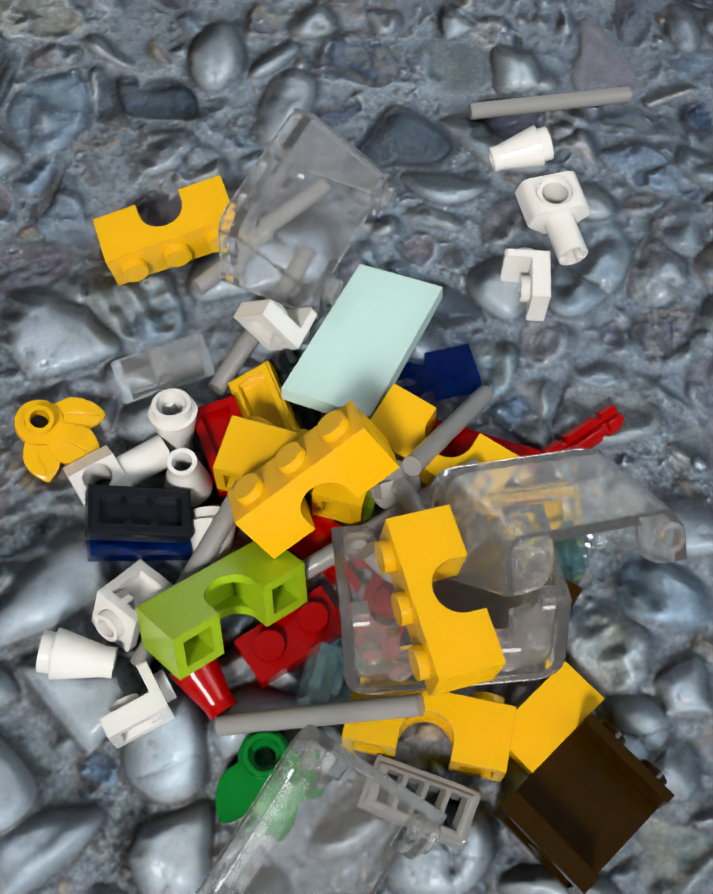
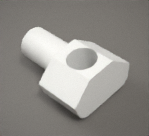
(554, 207)
(124, 470)

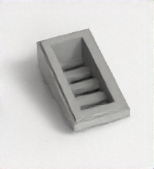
(446, 789)

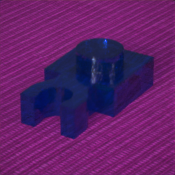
(445, 372)

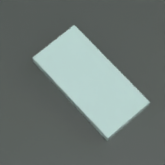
(363, 342)

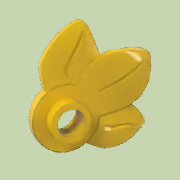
(62, 439)

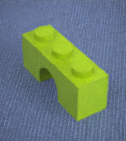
(184, 621)

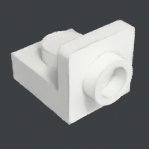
(533, 273)
(274, 325)
(117, 601)
(138, 714)

